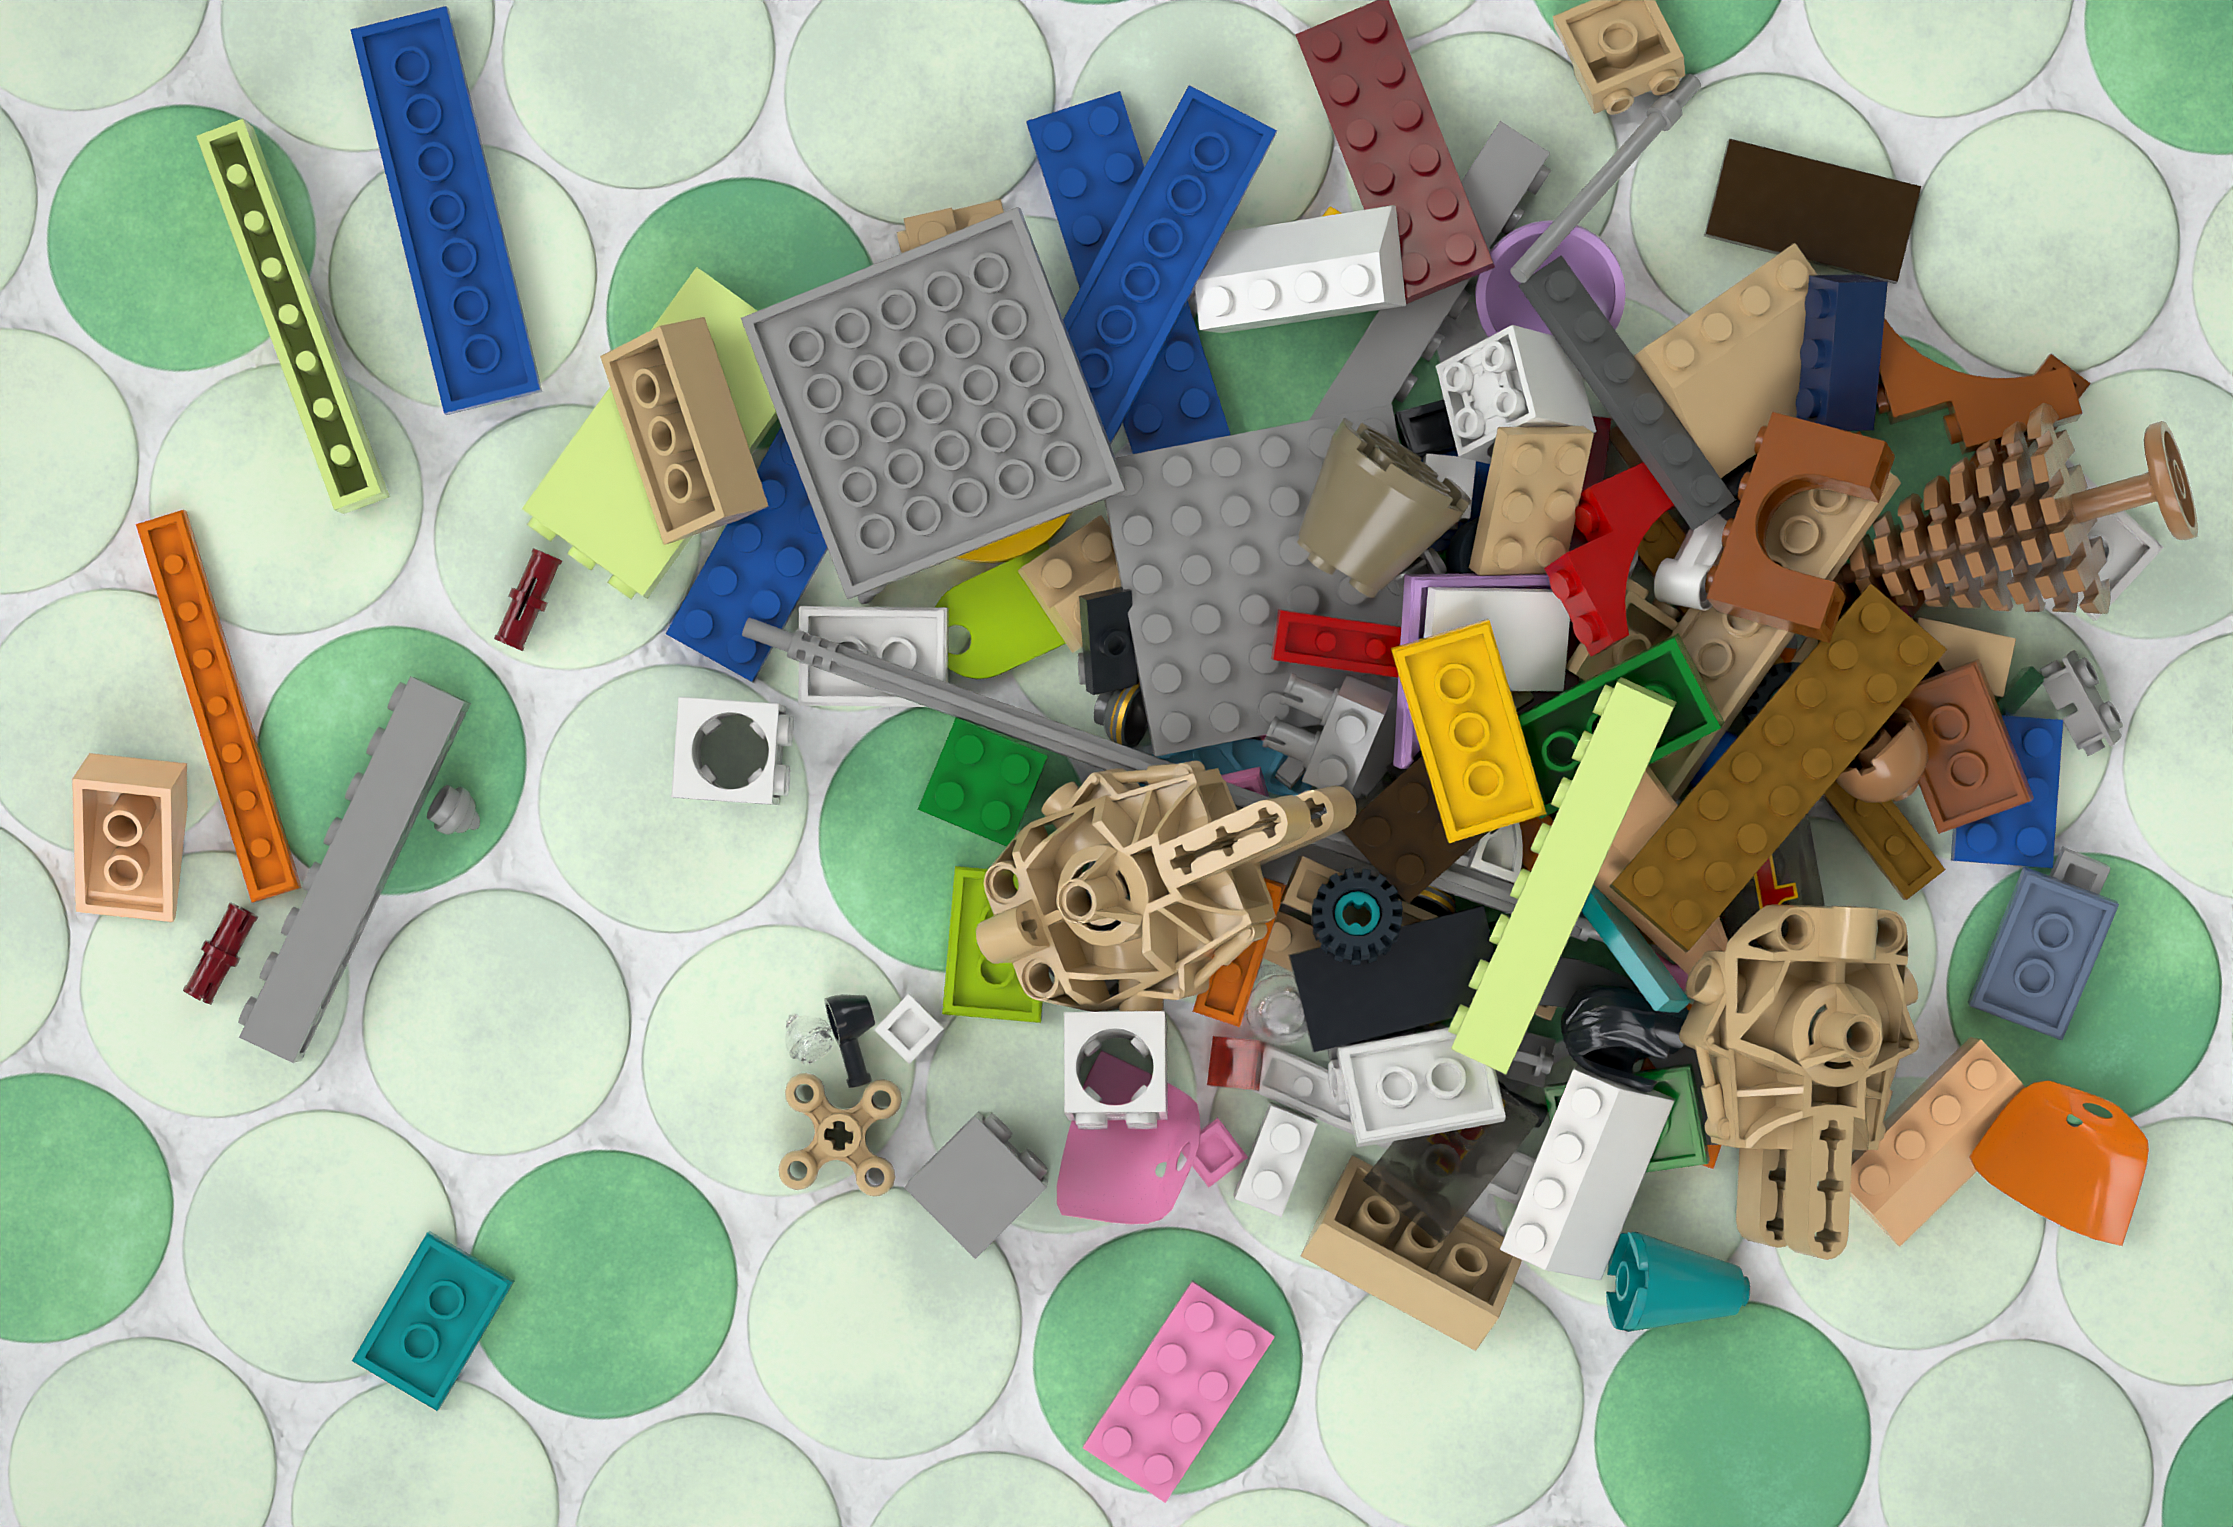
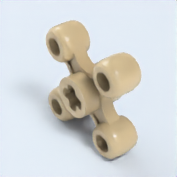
(824, 1148)

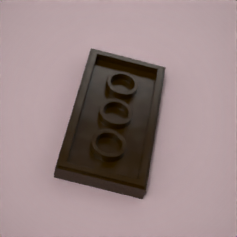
(1827, 210)

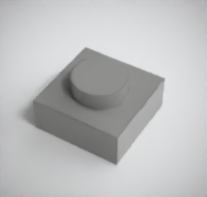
(2080, 870)

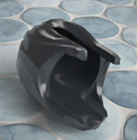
(1614, 1029)

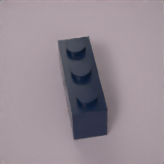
(1841, 351)

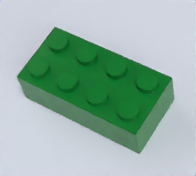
(1558, 723)

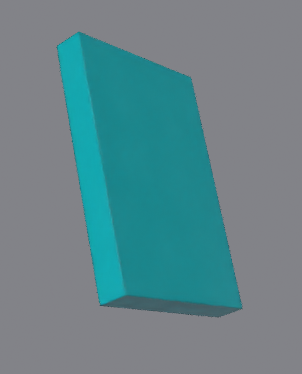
(433, 1321)

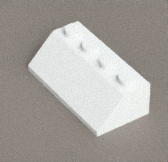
(1302, 271)
(1586, 1175)

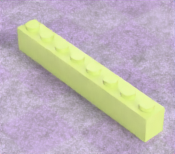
(293, 316)
(1562, 875)

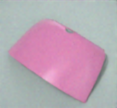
(1112, 1170)

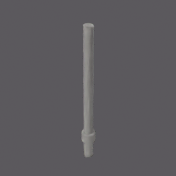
(1660, 117)

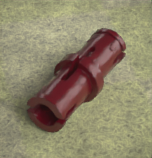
(516, 631)
(220, 953)

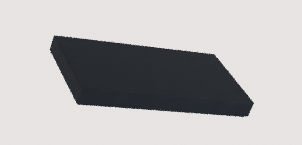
(1408, 987)

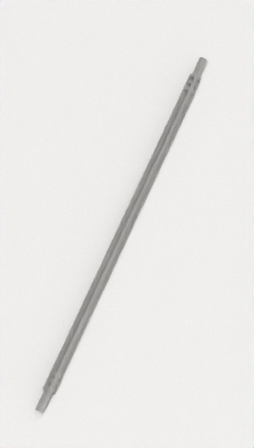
(1073, 743)

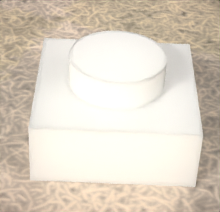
(909, 1028)

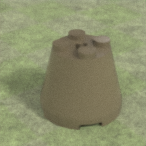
(1375, 508)

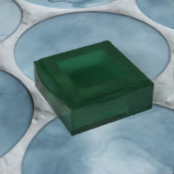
(2019, 690)

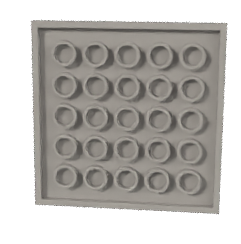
(934, 403)
(1210, 562)

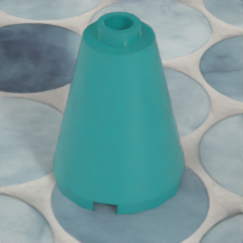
(1670, 1284)

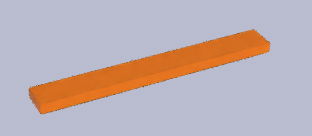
(218, 706)

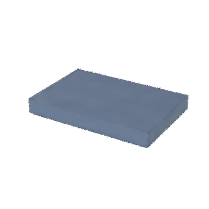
(2043, 953)

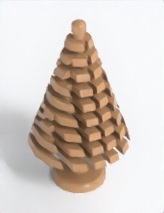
(2017, 517)

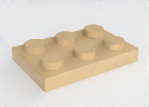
(1530, 499)

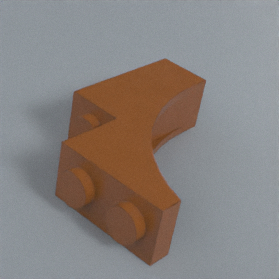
(1977, 405)

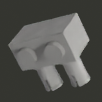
(1350, 726)

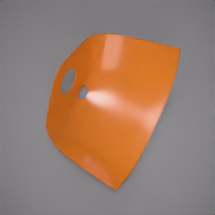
(2069, 1174)

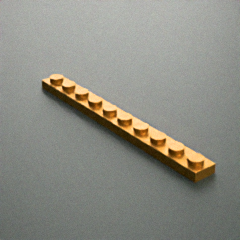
(1876, 826)

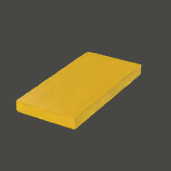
(1468, 730)

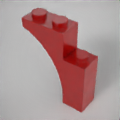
(1595, 575)

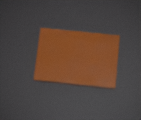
(1969, 750)

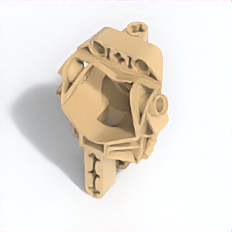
(1188, 876)
(1793, 1101)

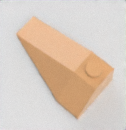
(1643, 818)

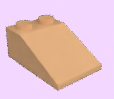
(129, 836)

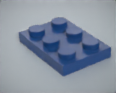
(2027, 831)

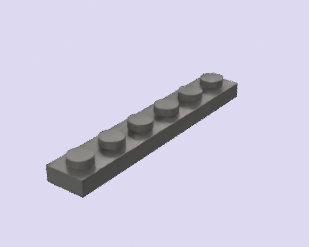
(1627, 392)

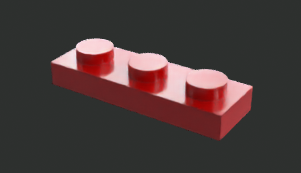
(1335, 643)

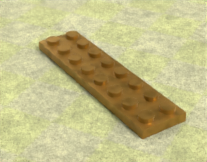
(1778, 768)

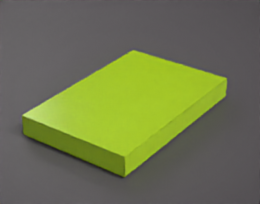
(971, 981)

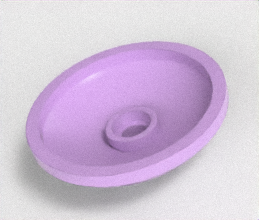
(1504, 304)

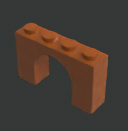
(1790, 460)

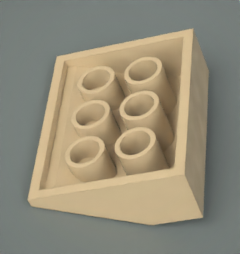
(1735, 360)

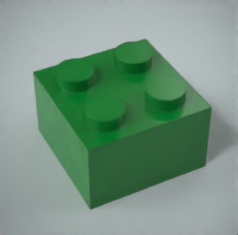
(983, 782)

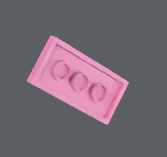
(1178, 1391)

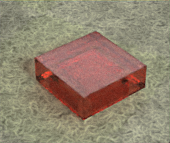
(1235, 1063)

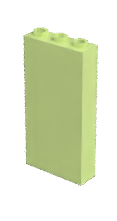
(595, 487)

